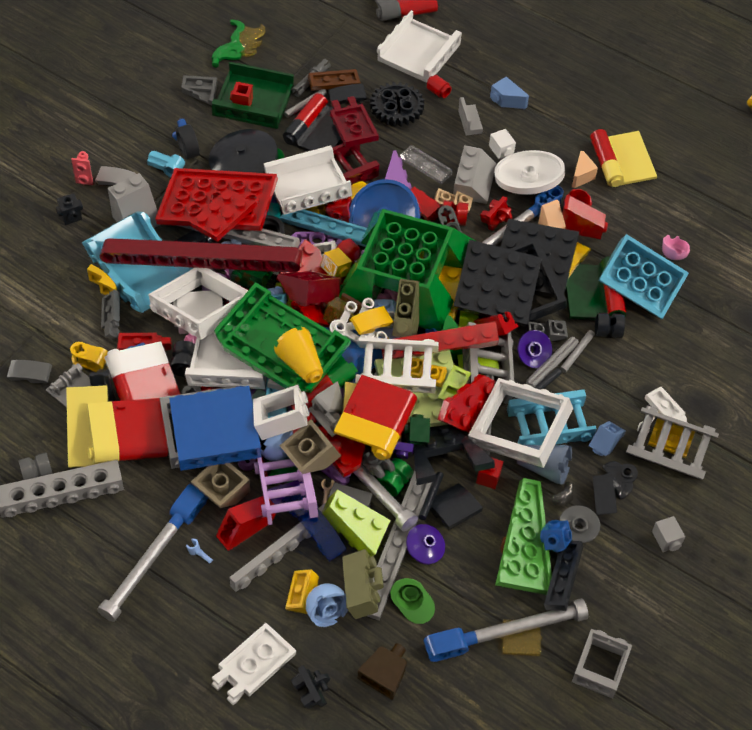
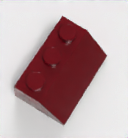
(310, 287)

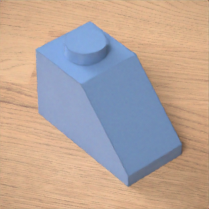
(508, 94)
(606, 438)

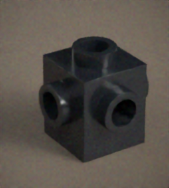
(69, 209)

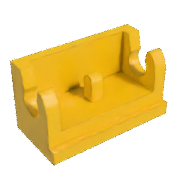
(673, 437)

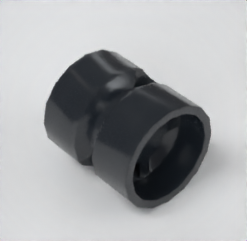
(609, 325)
(182, 357)

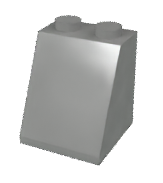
(130, 197)

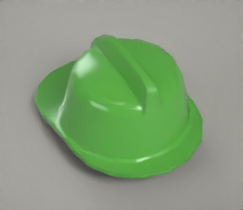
(413, 600)

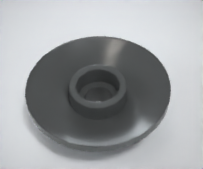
(584, 518)

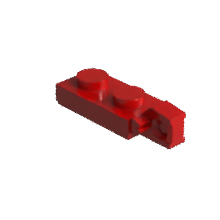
(131, 339)

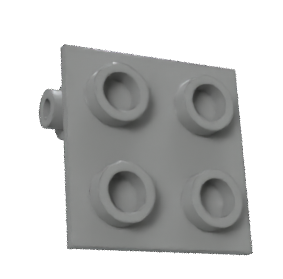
(72, 378)

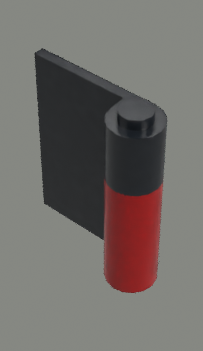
(313, 126)

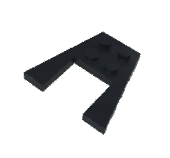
(445, 440)

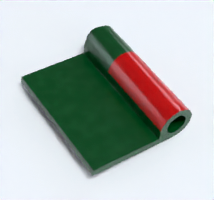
(589, 295)

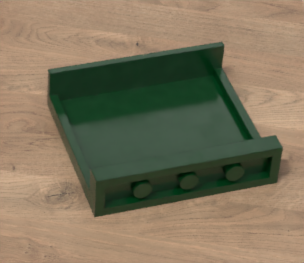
(270, 95)

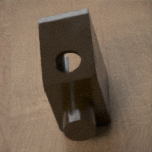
(384, 670)

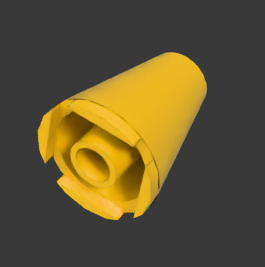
(300, 354)

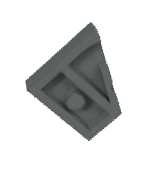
(200, 87)

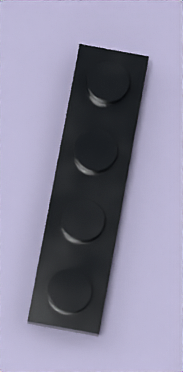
(563, 577)

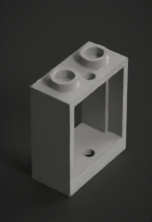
(595, 681)

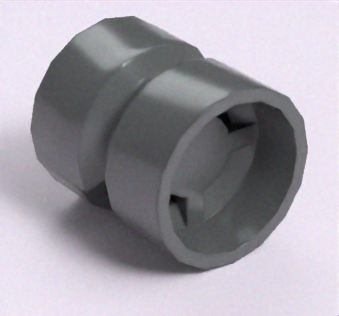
(35, 468)

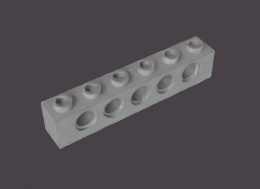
(65, 480)

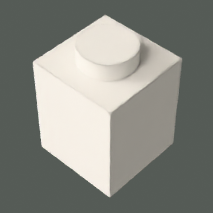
(502, 144)

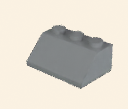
(475, 174)

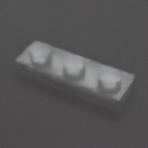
(426, 164)

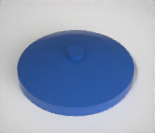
(382, 195)

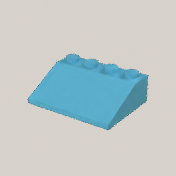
(643, 276)

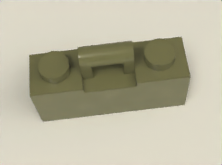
(359, 586)

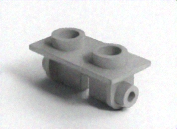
(326, 419)

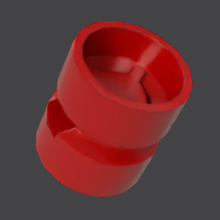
(460, 210)

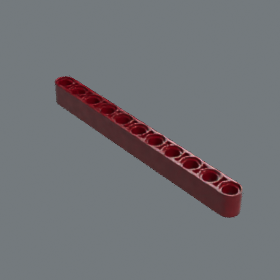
(201, 255)

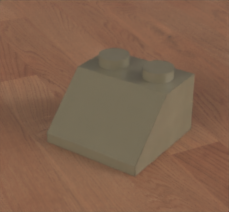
(310, 449)
(222, 484)

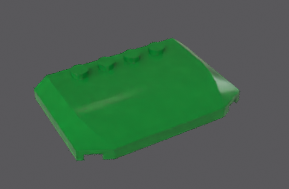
(257, 324)

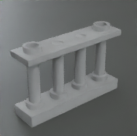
(471, 364)
(676, 461)

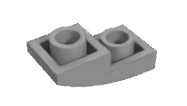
(112, 175)

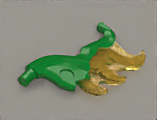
(241, 43)

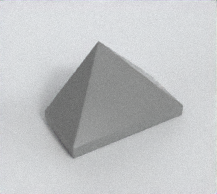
(331, 398)

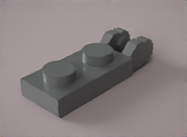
(376, 466)

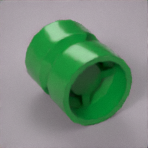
(395, 480)

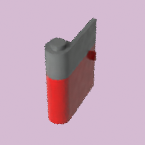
(399, 8)

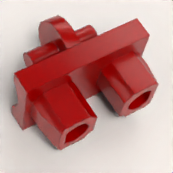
(498, 213)

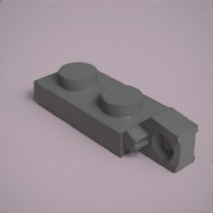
(110, 314)

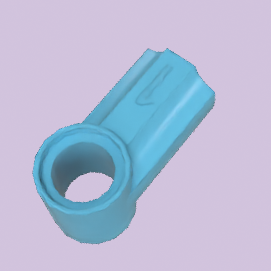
(165, 162)

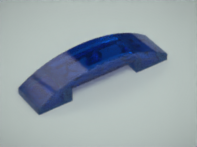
(319, 528)

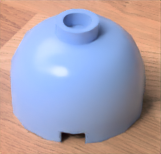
(273, 451)
(326, 604)

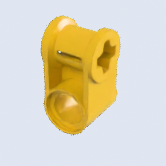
(91, 356)

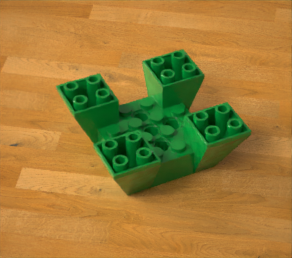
(407, 250)

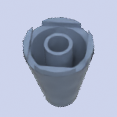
(556, 467)

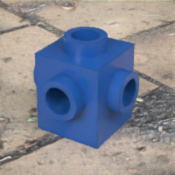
(556, 535)

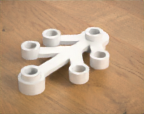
(348, 327)

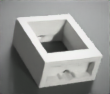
(284, 422)

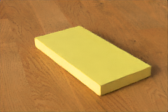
(78, 422)

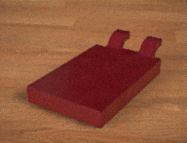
(353, 123)

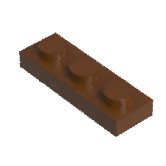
(332, 79)

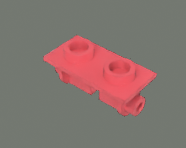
(82, 169)

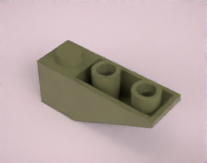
(407, 309)

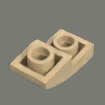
(442, 195)

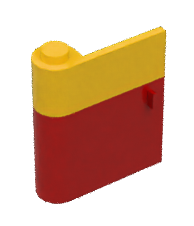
(376, 415)

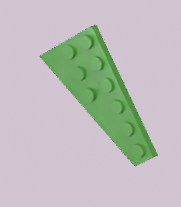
(524, 559)

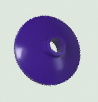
(541, 348)
(420, 549)

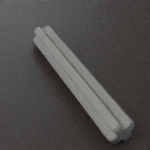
(552, 362)

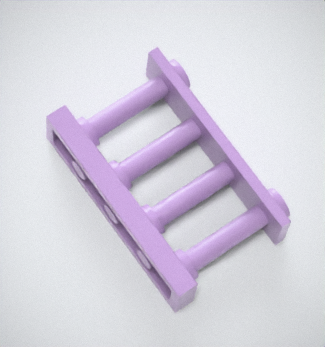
(305, 489)

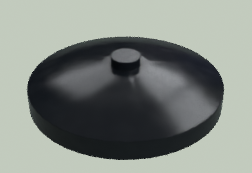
(243, 151)

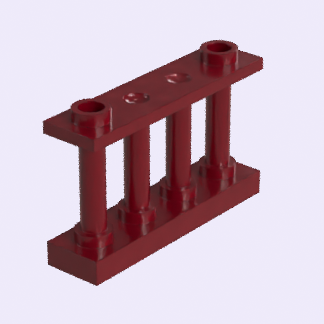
(363, 173)

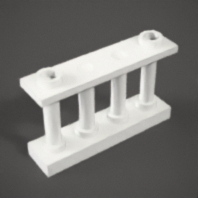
(423, 384)

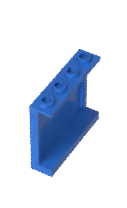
(215, 427)

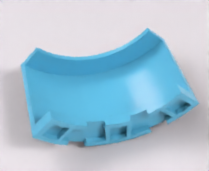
(133, 281)

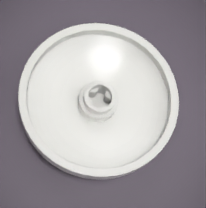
(529, 172)

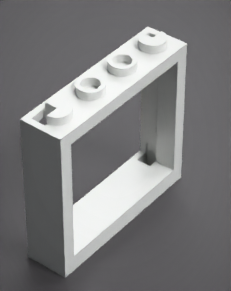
(162, 297)
(512, 449)

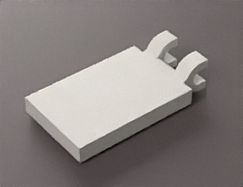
(253, 663)

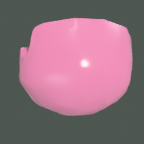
(675, 248)

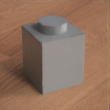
(668, 534)

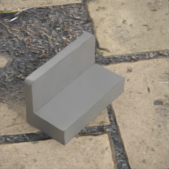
(469, 118)

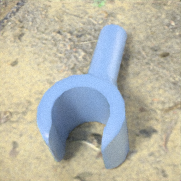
(197, 551)

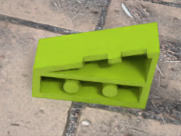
(356, 522)

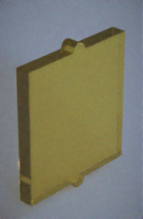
(523, 643)

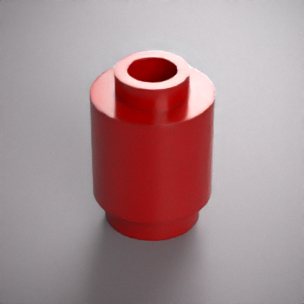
(438, 86)

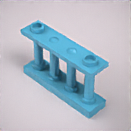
(520, 407)

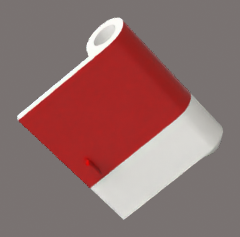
(141, 372)

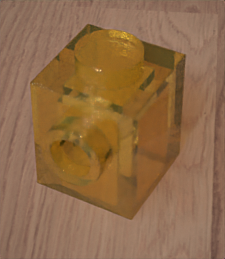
(335, 310)

